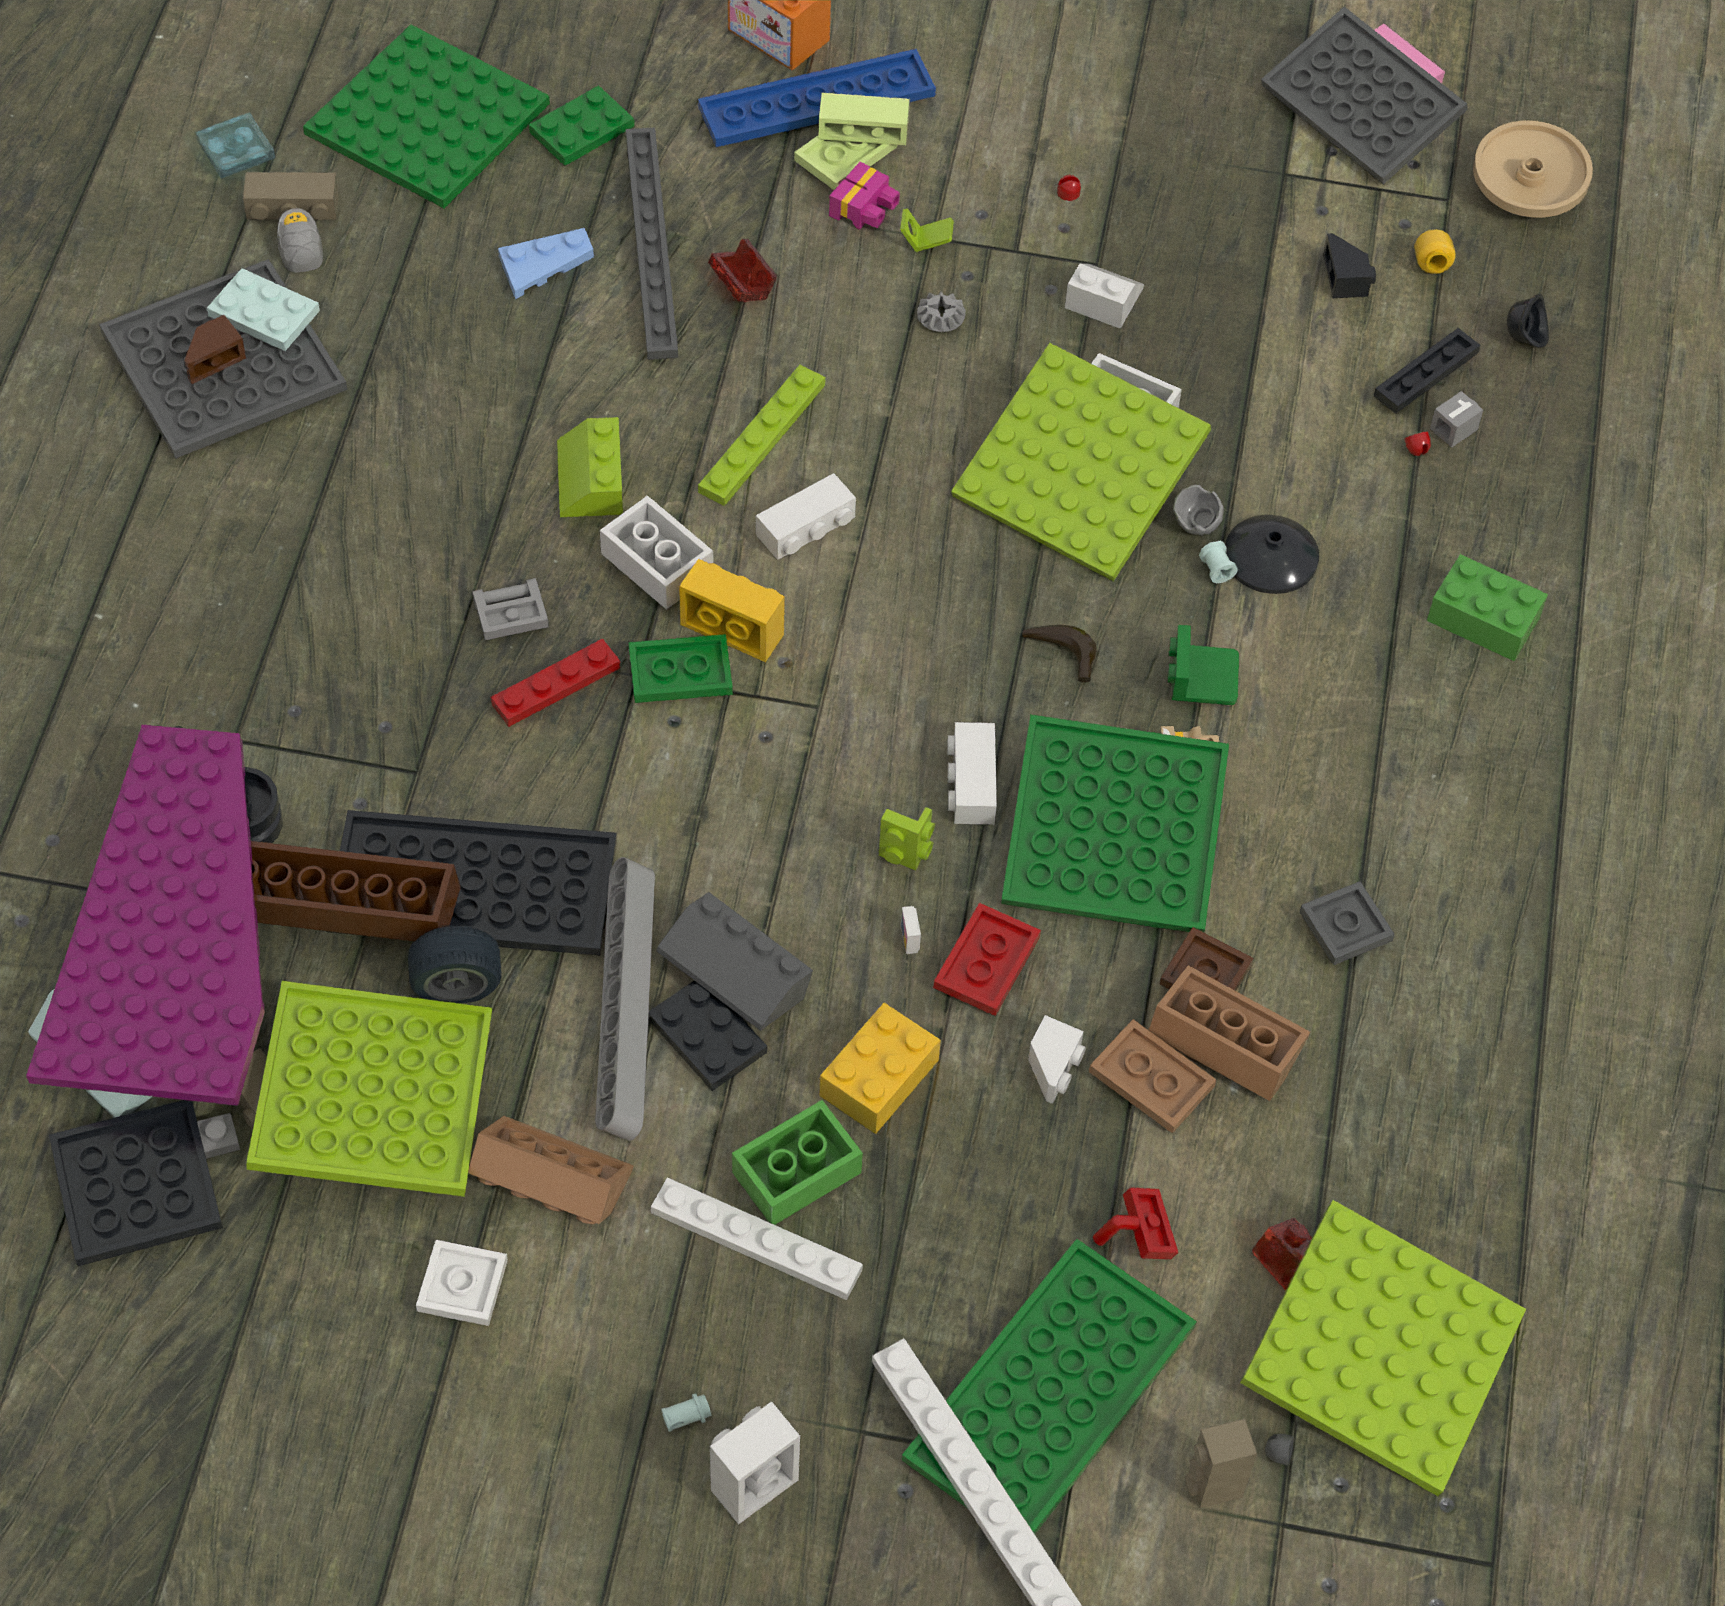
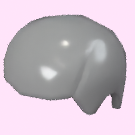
(1198, 510)

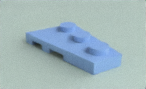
(538, 259)

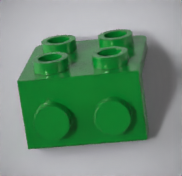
(1202, 671)

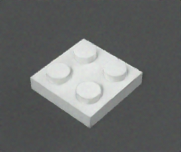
(462, 1282)

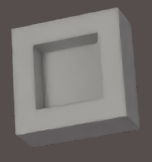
(218, 1135)

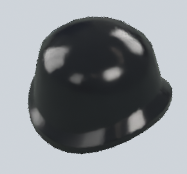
(1529, 322)

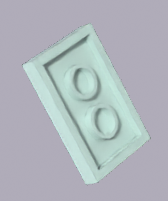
(264, 309)

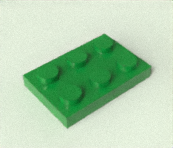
(581, 125)
(680, 668)

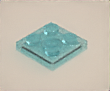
(235, 145)

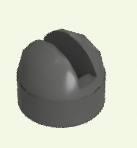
(1280, 1448)

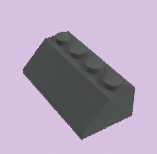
(735, 961)

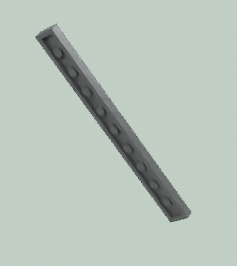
(651, 244)

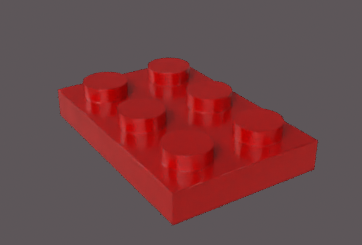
(987, 959)

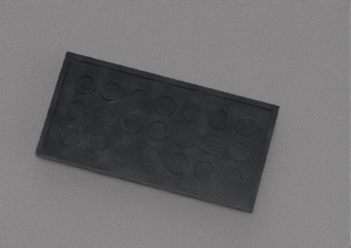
(515, 880)

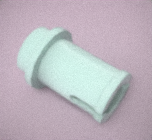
(686, 1412)

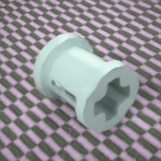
(1218, 562)

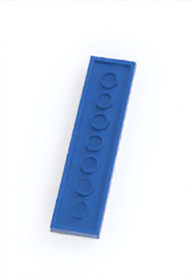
(797, 100)

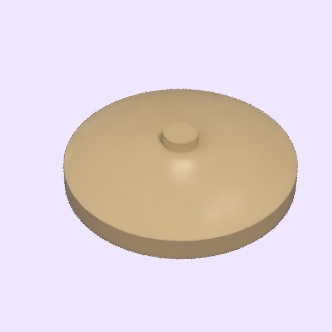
(1532, 169)

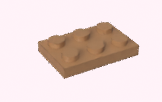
(1152, 1076)

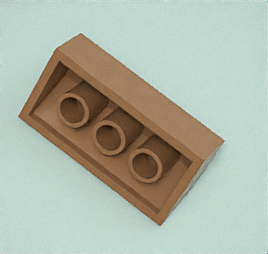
(1228, 1032)
(549, 1169)

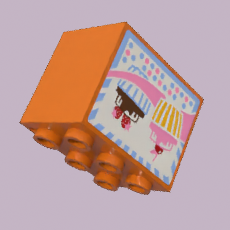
(782, 28)

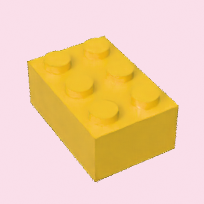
(734, 606)
(879, 1067)

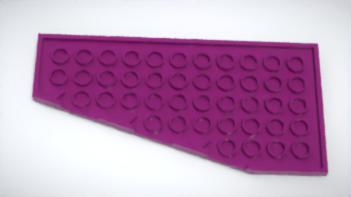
(167, 941)

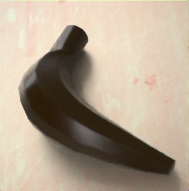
(1071, 637)

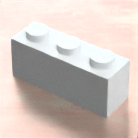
(805, 516)
(972, 773)

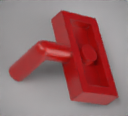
(1147, 1220)

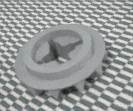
(930, 316)

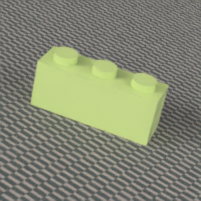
(863, 119)

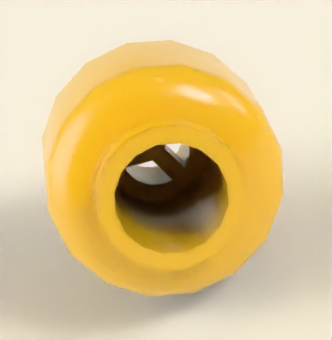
(1434, 251)

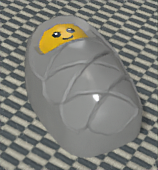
(299, 241)

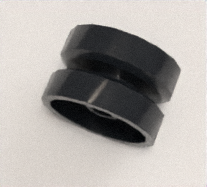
(262, 806)

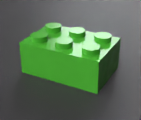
(1487, 607)
(797, 1162)

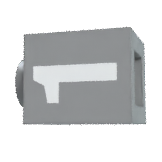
(1456, 419)

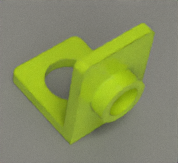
(927, 235)

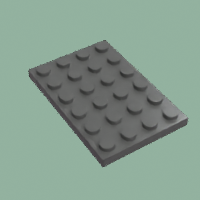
(1364, 95)

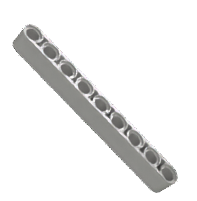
(625, 1000)

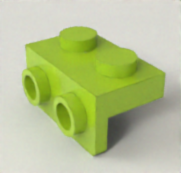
(905, 839)

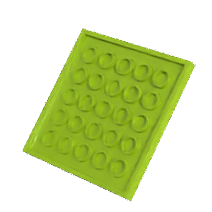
(1081, 461)
(370, 1089)
(1384, 1347)

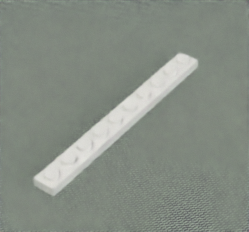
(972, 1477)

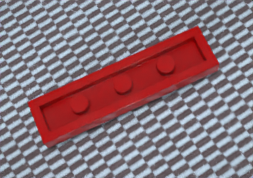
(555, 682)

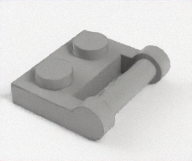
(513, 615)

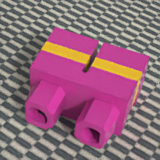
(861, 197)

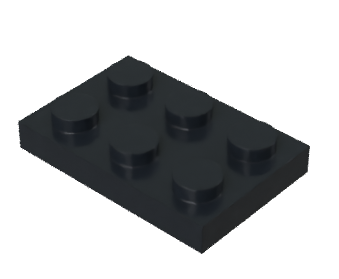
(707, 1034)

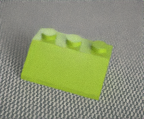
(590, 469)

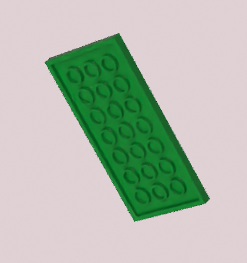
(1060, 1380)

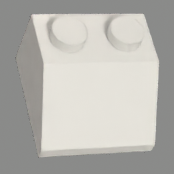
(1102, 294)

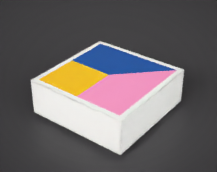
(910, 929)

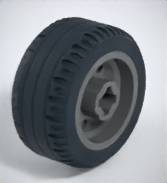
(454, 965)

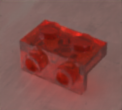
(744, 272)
(1282, 1249)

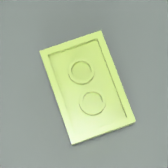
(836, 159)

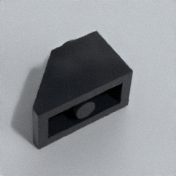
(1347, 268)

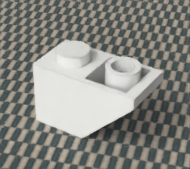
(1053, 1054)

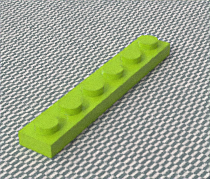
(761, 435)

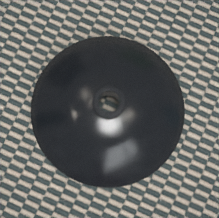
(1270, 564)

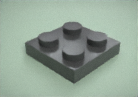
(1346, 923)

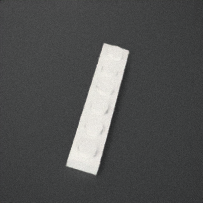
(757, 1238)

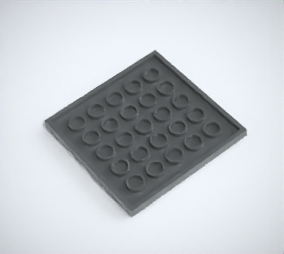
(258, 389)

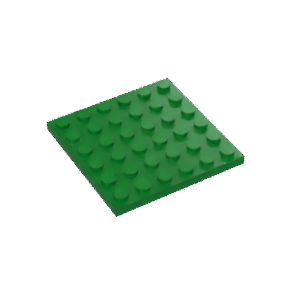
(426, 115)
(1116, 824)

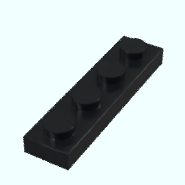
(1426, 370)

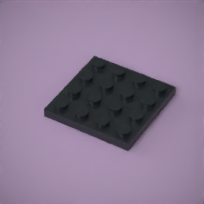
(134, 1182)

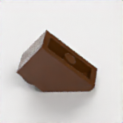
(213, 349)

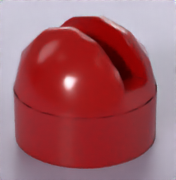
(1069, 188)
(1418, 443)

